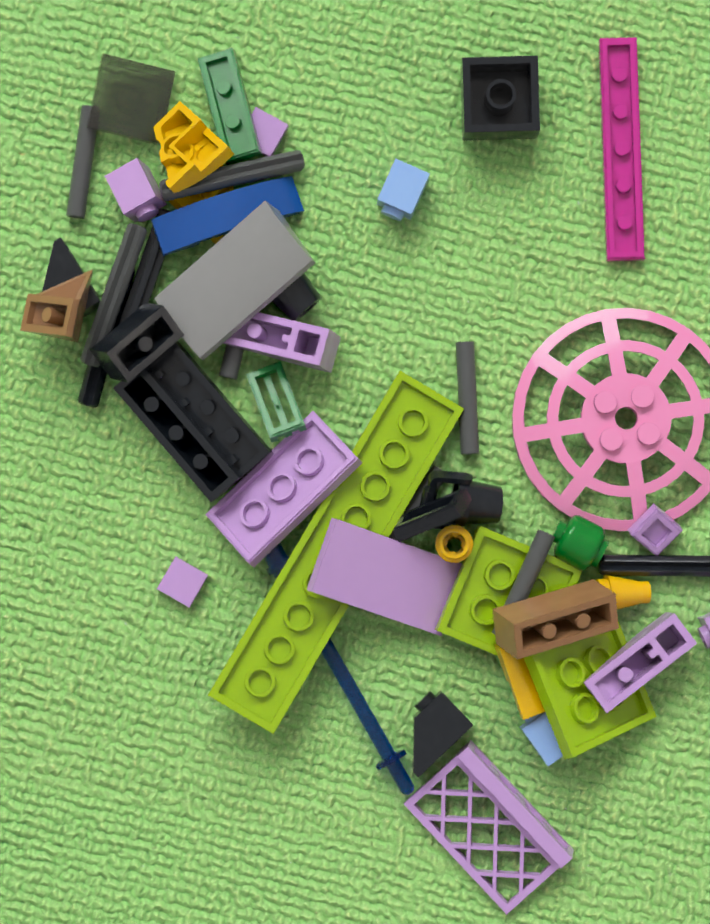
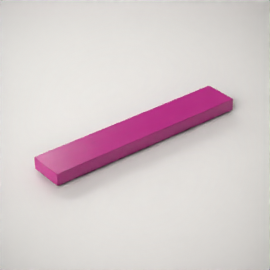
(621, 149)

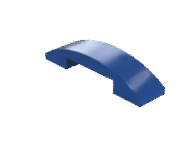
(221, 213)

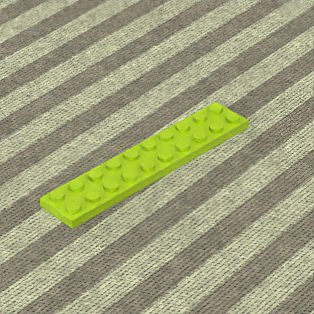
(298, 623)

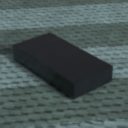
(432, 514)

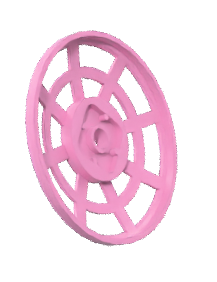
(599, 411)

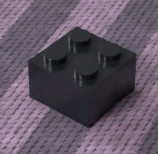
(500, 98)

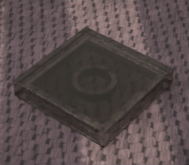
(129, 98)

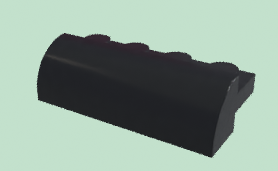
(194, 421)

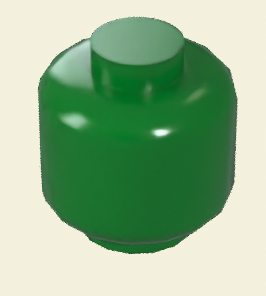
(579, 542)

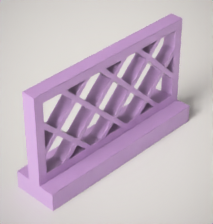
(512, 805)

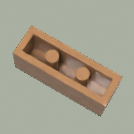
(555, 619)

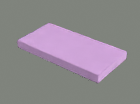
(283, 489)
(383, 576)

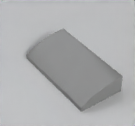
(235, 279)

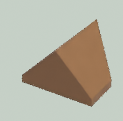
(59, 309)

